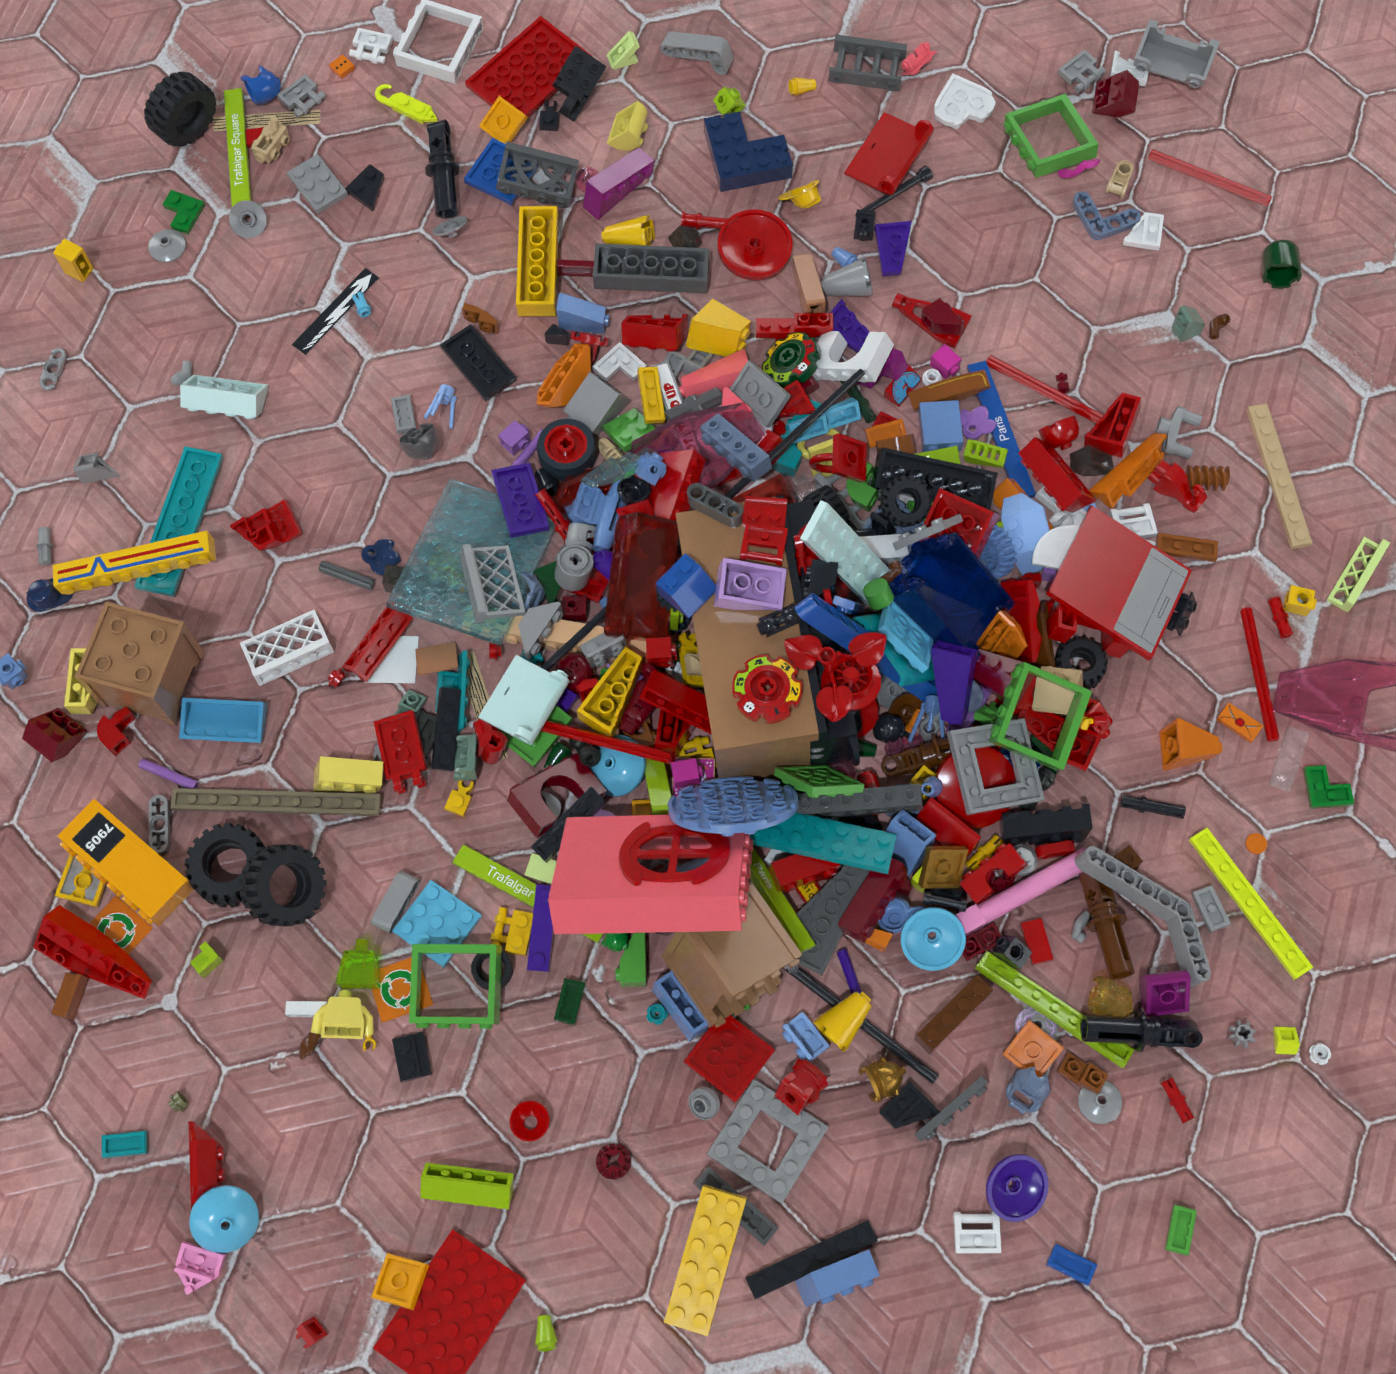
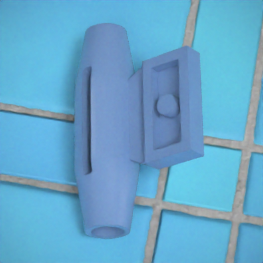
(596, 509)

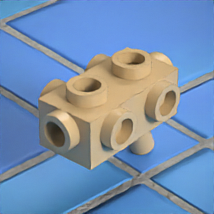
(270, 141)

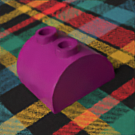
(1165, 993)

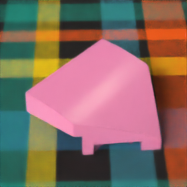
(197, 1266)

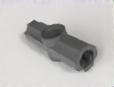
(695, 403)

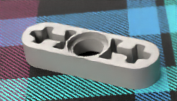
(163, 833)

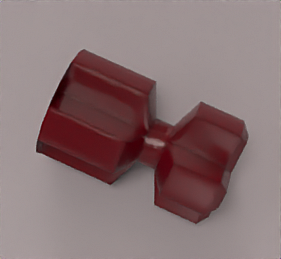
(1062, 386)

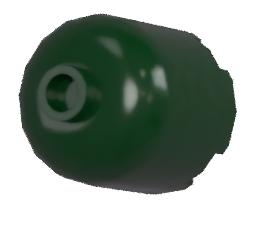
(1281, 264)

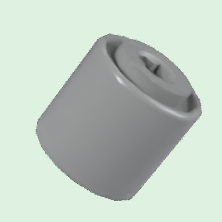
(573, 567)

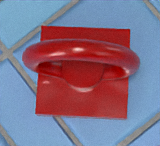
(847, 459)

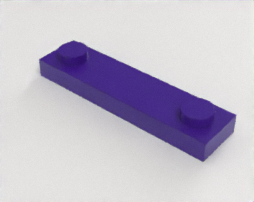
(541, 932)

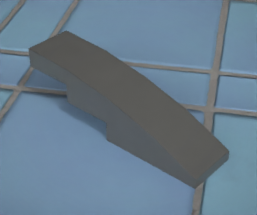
(752, 1219)

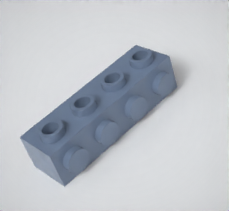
(735, 447)

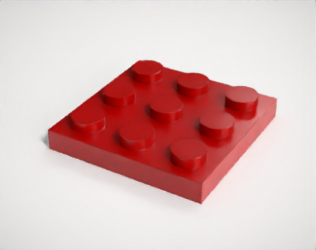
(729, 1057)

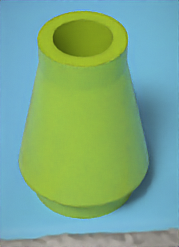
(545, 1335)

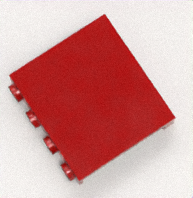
(670, 492)

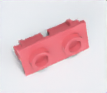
(913, 64)

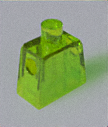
(359, 968)

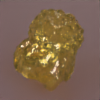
(1110, 998)

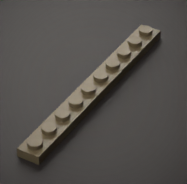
(275, 802)

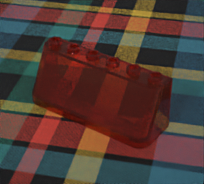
(641, 555)

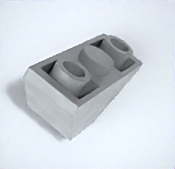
(538, 625)

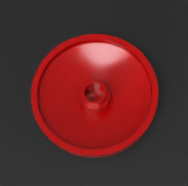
(754, 244)
(994, 771)

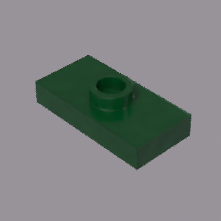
(569, 1002)

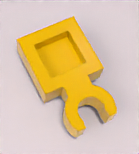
(459, 800)

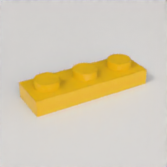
(651, 395)

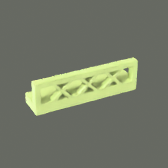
(1364, 577)

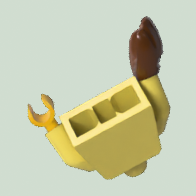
(339, 1018)

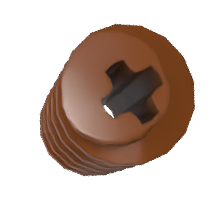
(1208, 476)

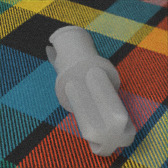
(44, 546)

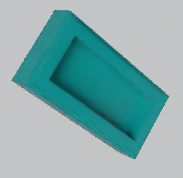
(124, 1144)

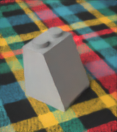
(596, 403)

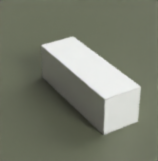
(303, 1008)

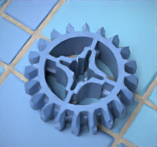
(999, 553)

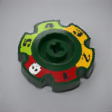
(792, 359)

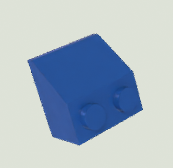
(686, 586)

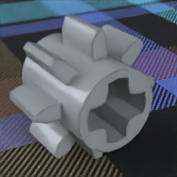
(1240, 1040)

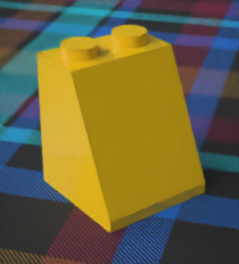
(718, 330)

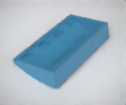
(222, 720)

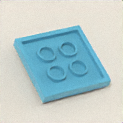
(906, 636)
(437, 919)

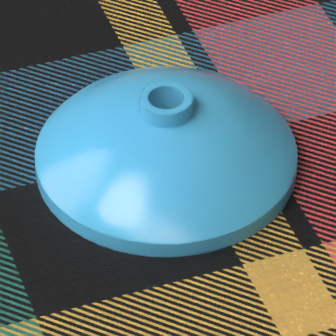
(623, 774)
(937, 951)
(221, 1205)

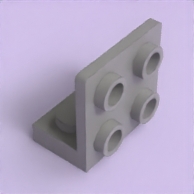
(602, 648)

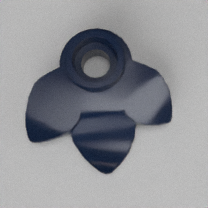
(383, 555)

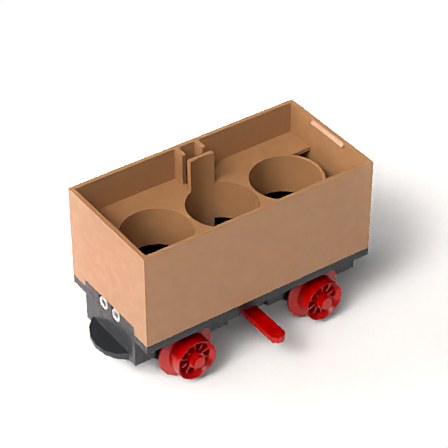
(731, 638)

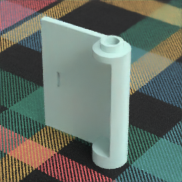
(524, 699)

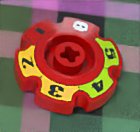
(783, 692)

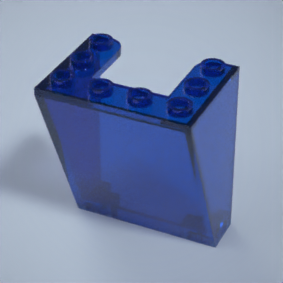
(948, 591)

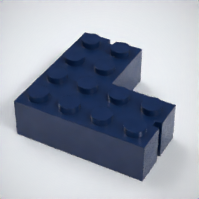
(744, 162)

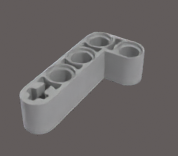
(699, 48)

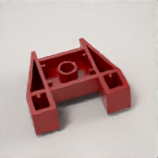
(1063, 625)

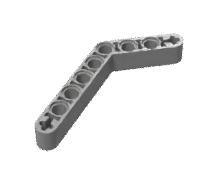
(1156, 900)

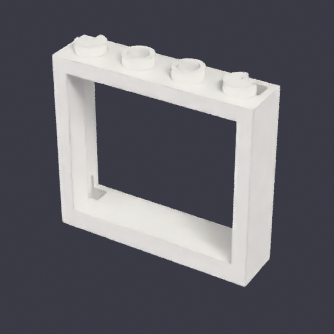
(447, 73)

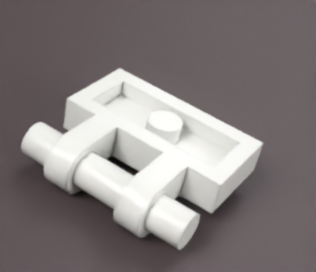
(372, 41)

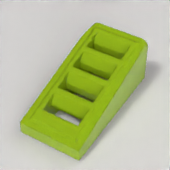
(986, 448)

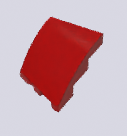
(269, 526)

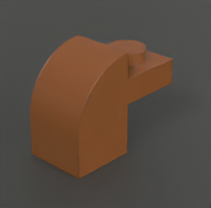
(901, 443)

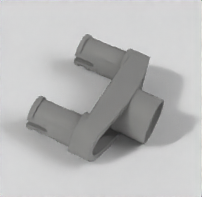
(1171, 428)

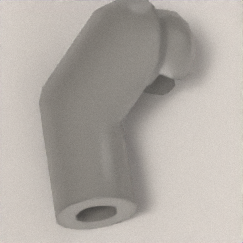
(182, 375)
(1079, 924)

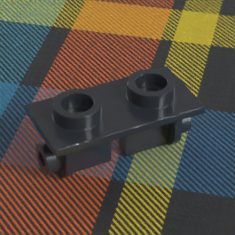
(1180, 620)

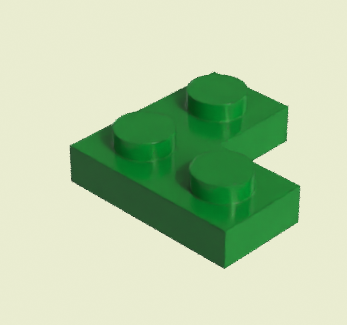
(187, 210)
(1323, 794)

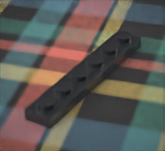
(811, 1259)

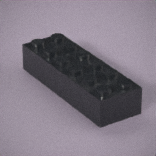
(964, 481)

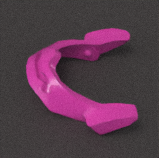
(1063, 173)

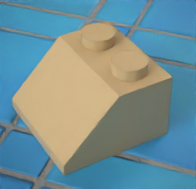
(1052, 697)

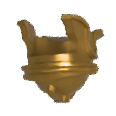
(885, 1078)

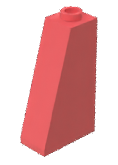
(717, 374)

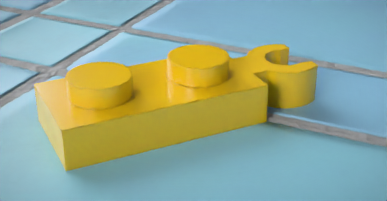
(688, 647)

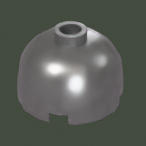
(421, 442)

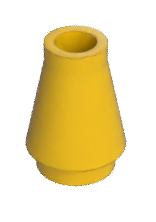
(801, 85)

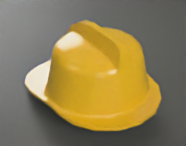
(803, 196)

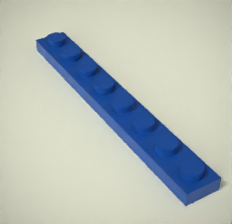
(848, 606)

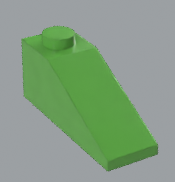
(633, 963)

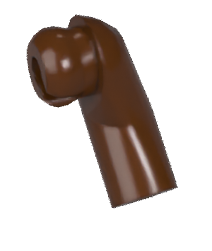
(1216, 324)
(895, 570)

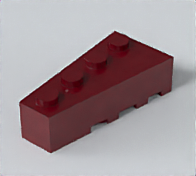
(994, 674)

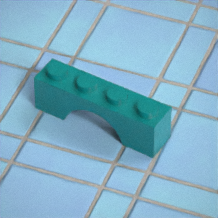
(792, 457)

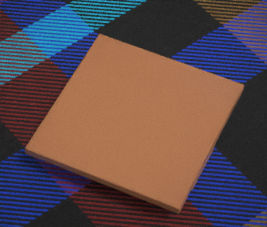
(436, 658)

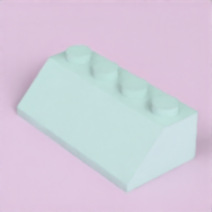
(223, 396)

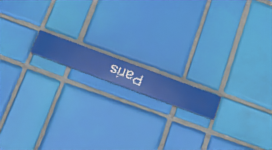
(1003, 434)

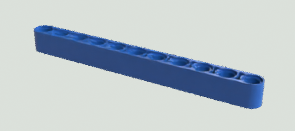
(843, 629)

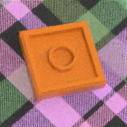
(1033, 1049)

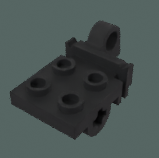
(577, 81)

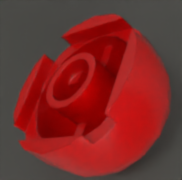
(1061, 433)

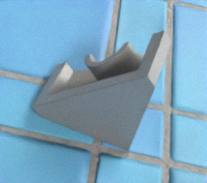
(93, 468)

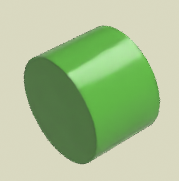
(878, 593)

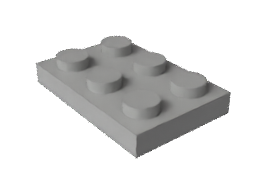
(317, 184)
(760, 393)

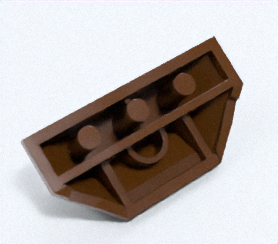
(1046, 652)

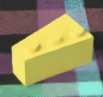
(77, 698)
(347, 775)

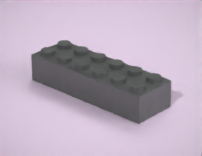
(651, 268)

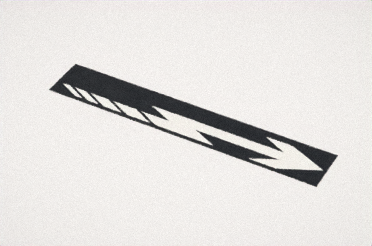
(334, 312)

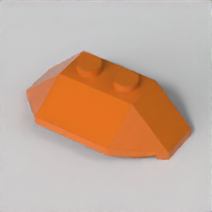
(565, 377)
(1003, 637)

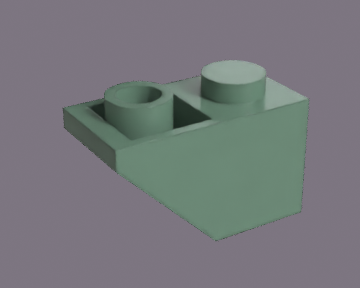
(1187, 323)

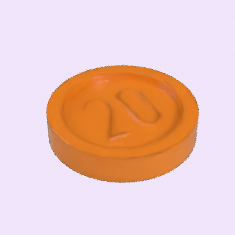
(1256, 843)

